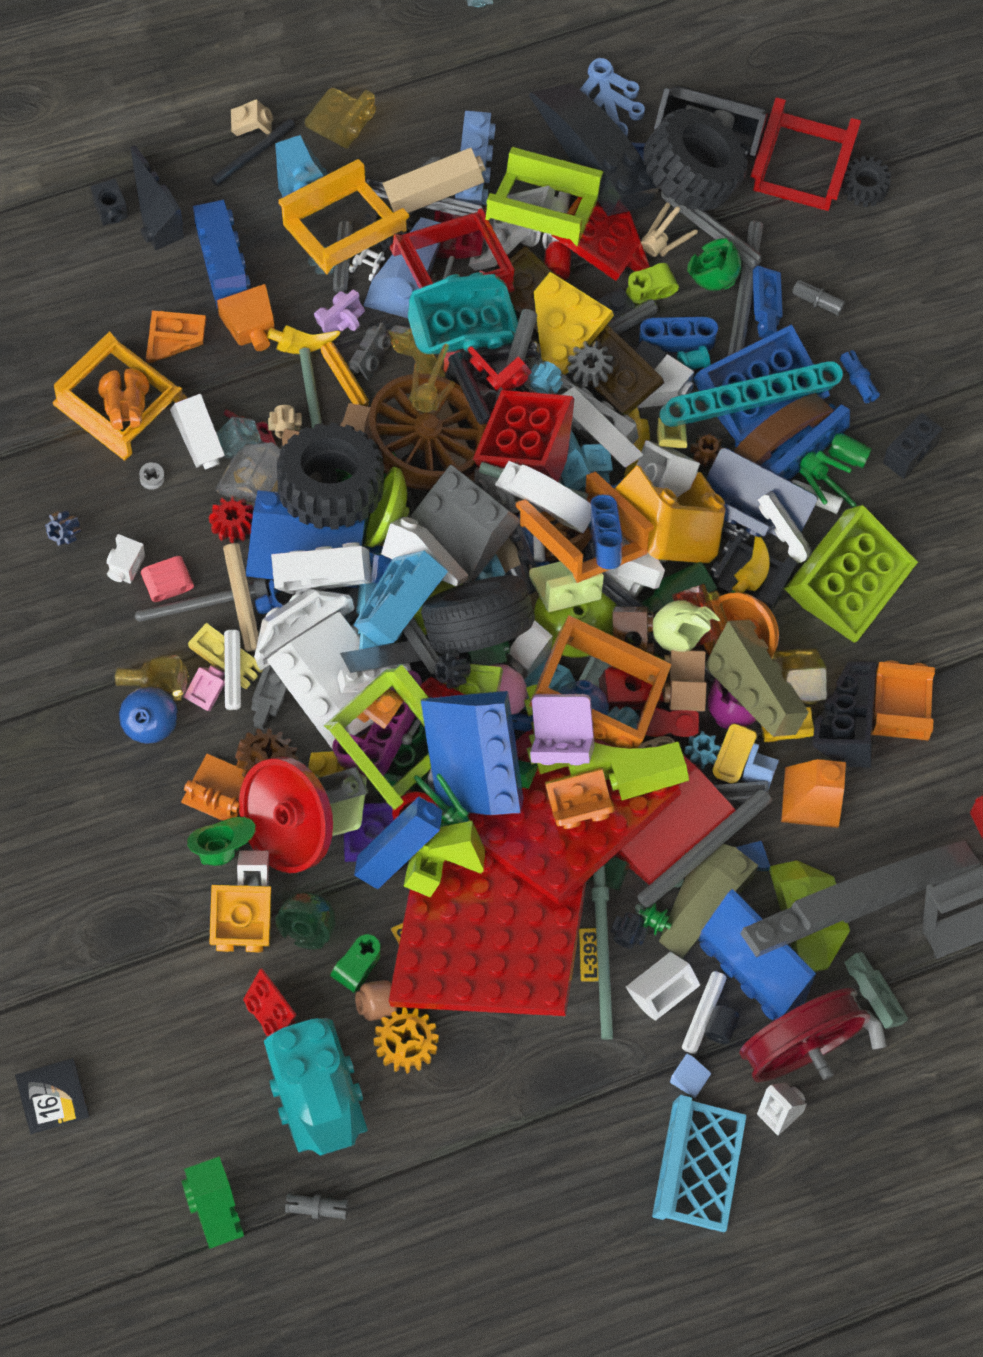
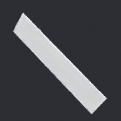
(603, 430)

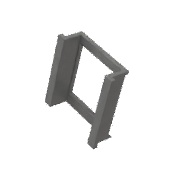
(959, 929)

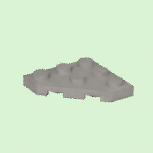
(510, 234)

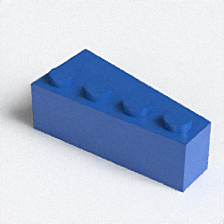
(220, 249)

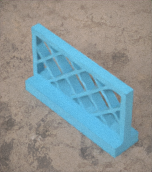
(673, 1164)

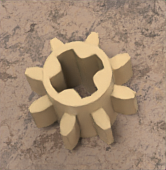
(284, 418)

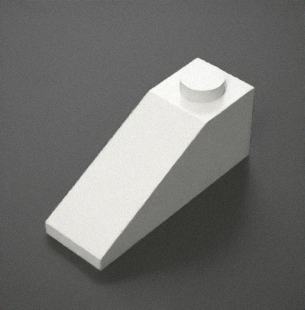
(408, 537)
(781, 1106)

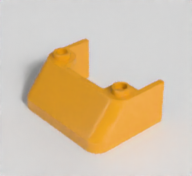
(685, 525)

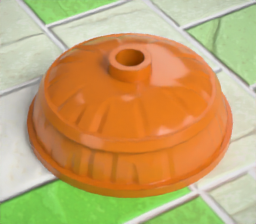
(746, 607)

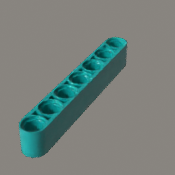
(761, 386)

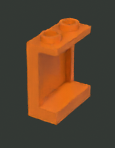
(903, 700)

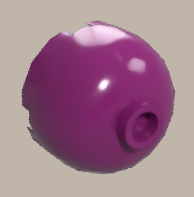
(727, 708)

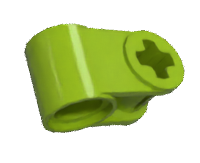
(652, 283)

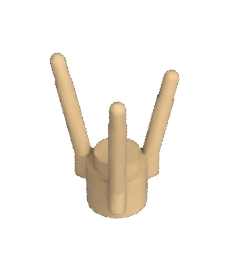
(656, 240)

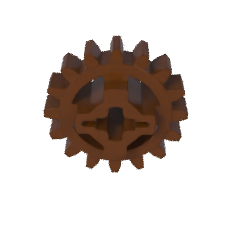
(262, 747)

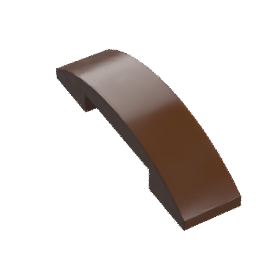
(782, 426)

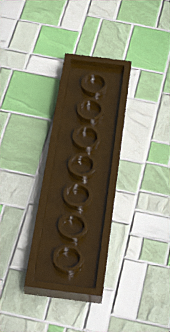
(631, 377)

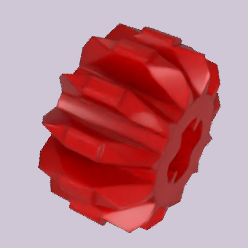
(231, 510)

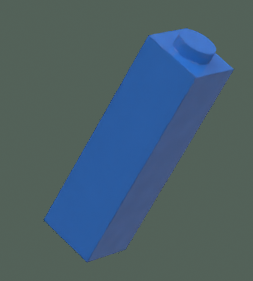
(398, 842)

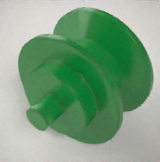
(655, 919)

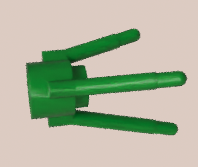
(815, 466)
(450, 814)

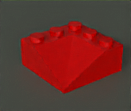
(528, 431)

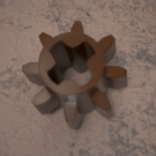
(706, 449)

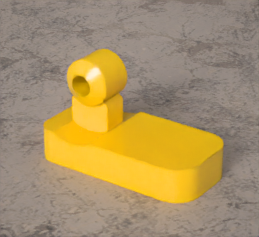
(734, 753)

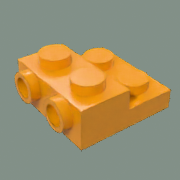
(240, 917)

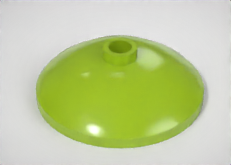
(389, 508)
(595, 613)

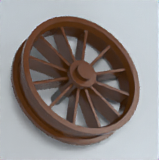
(423, 431)

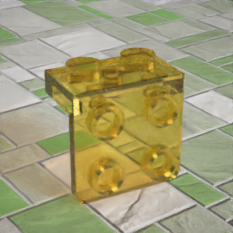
(341, 116)

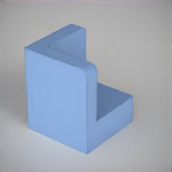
(759, 767)

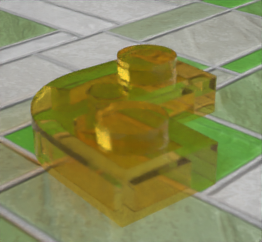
(405, 344)

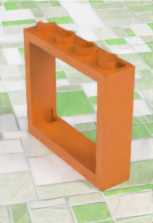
(620, 655)

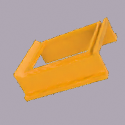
(327, 191)
(94, 422)

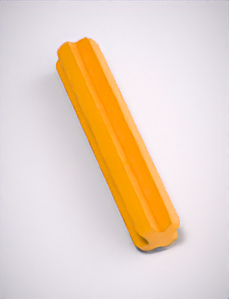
(344, 374)

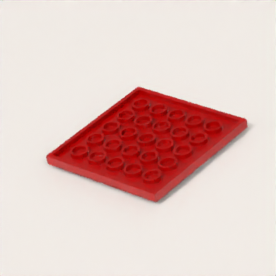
(556, 857)
(487, 945)

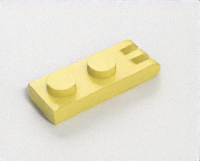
(211, 647)

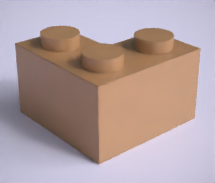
(685, 680)

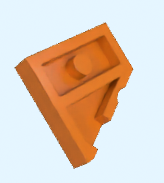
(173, 334)

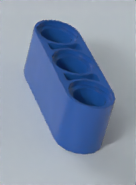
(687, 326)
(606, 532)

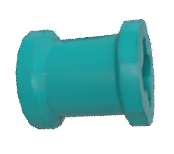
(694, 359)

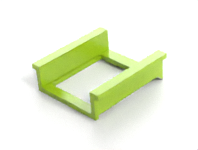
(546, 172)
(411, 694)

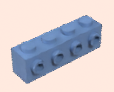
(476, 135)

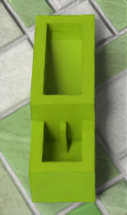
(424, 871)

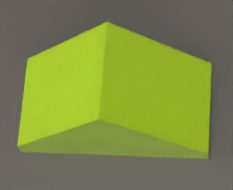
(459, 845)

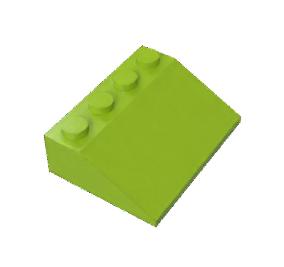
(851, 573)

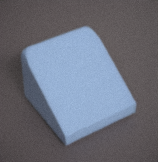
(690, 1076)

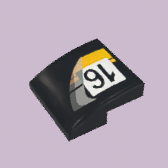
(52, 1096)

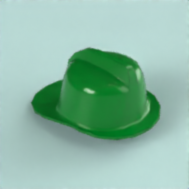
(221, 841)

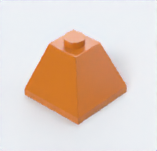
(813, 793)

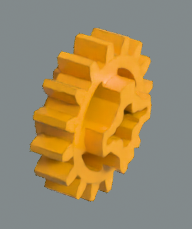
(417, 1044)

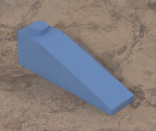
(394, 282)

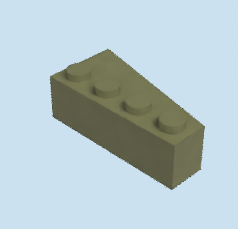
(755, 680)

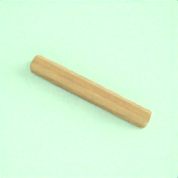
(241, 596)

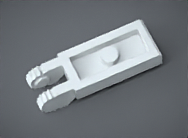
(785, 527)

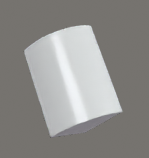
(663, 985)

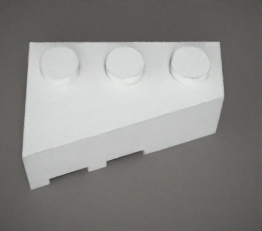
(321, 568)

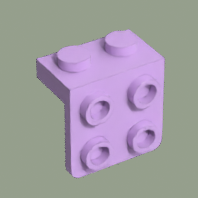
(562, 729)

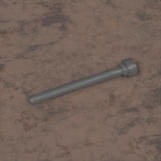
(256, 589)

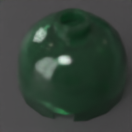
(306, 919)

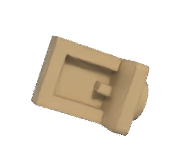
(250, 117)

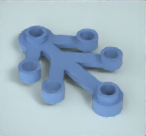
(608, 96)

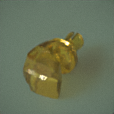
(161, 672)

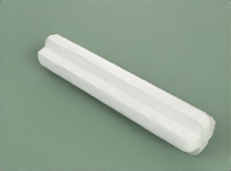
(232, 670)
(704, 1012)

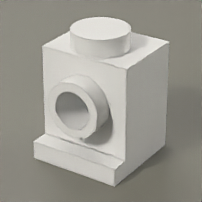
(125, 559)

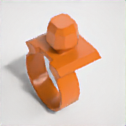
(382, 709)

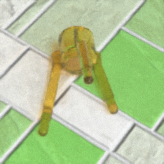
(425, 397)

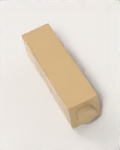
(435, 181)

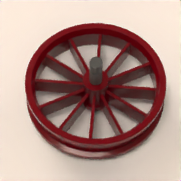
(805, 1036)

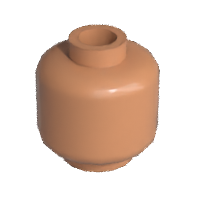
(374, 1000)

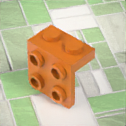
(579, 798)

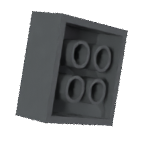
(465, 521)

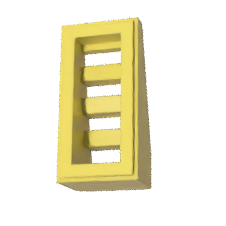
(671, 436)

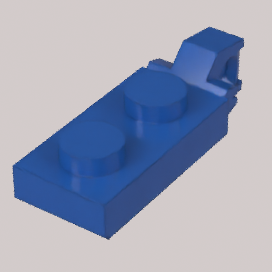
(767, 300)

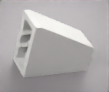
(197, 431)

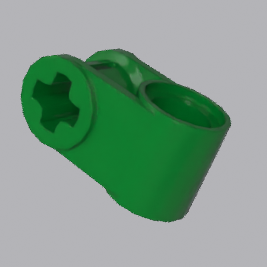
(354, 966)

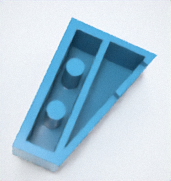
(296, 165)
(399, 596)

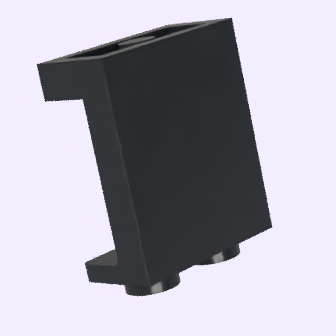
(736, 557)

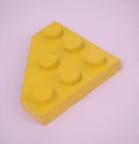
(566, 320)

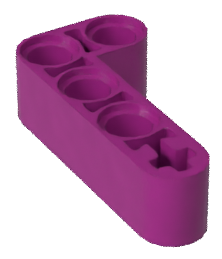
(374, 746)

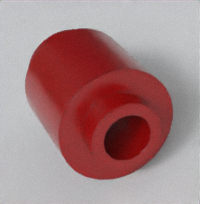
(558, 259)

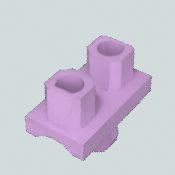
(342, 314)

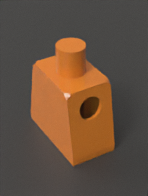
(248, 316)

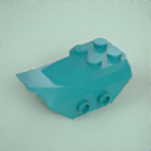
(462, 314)
(315, 1086)

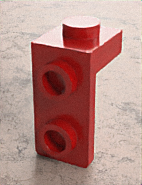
(512, 376)

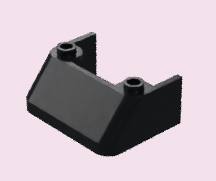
(749, 119)

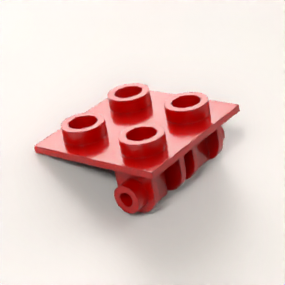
(268, 1004)

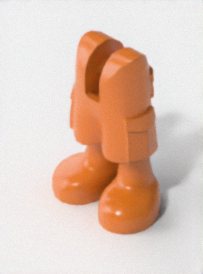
(124, 405)

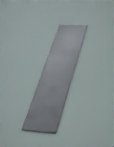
(380, 656)

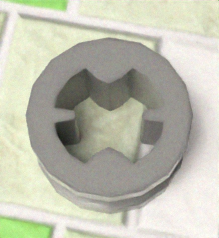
(150, 468)

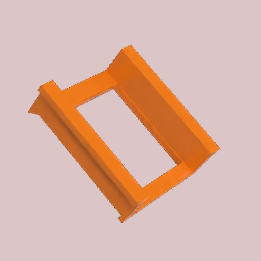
(633, 525)

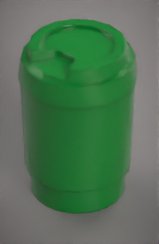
(849, 450)

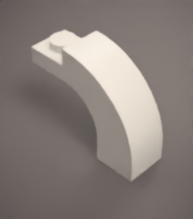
(546, 494)

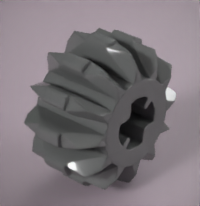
(582, 371)

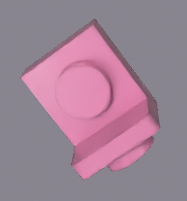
(206, 687)

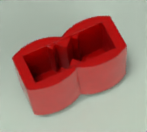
(677, 722)

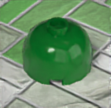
(716, 266)

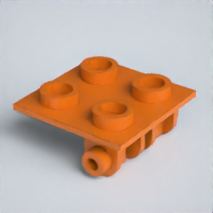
(215, 788)

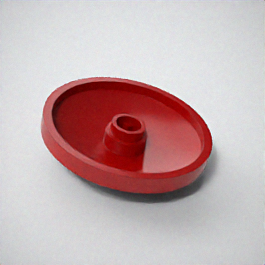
(288, 813)

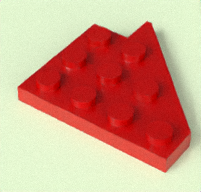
(608, 242)

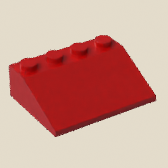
(677, 827)

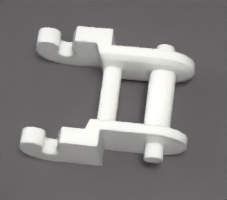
(359, 259)

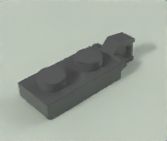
(267, 697)

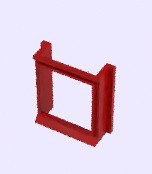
(780, 119)
(410, 242)

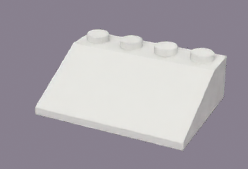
(311, 671)

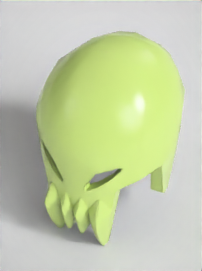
(681, 625)

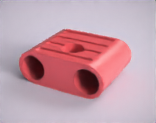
(167, 579)

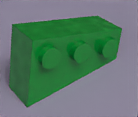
(211, 1197)

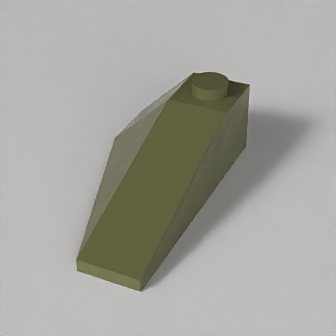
(703, 893)

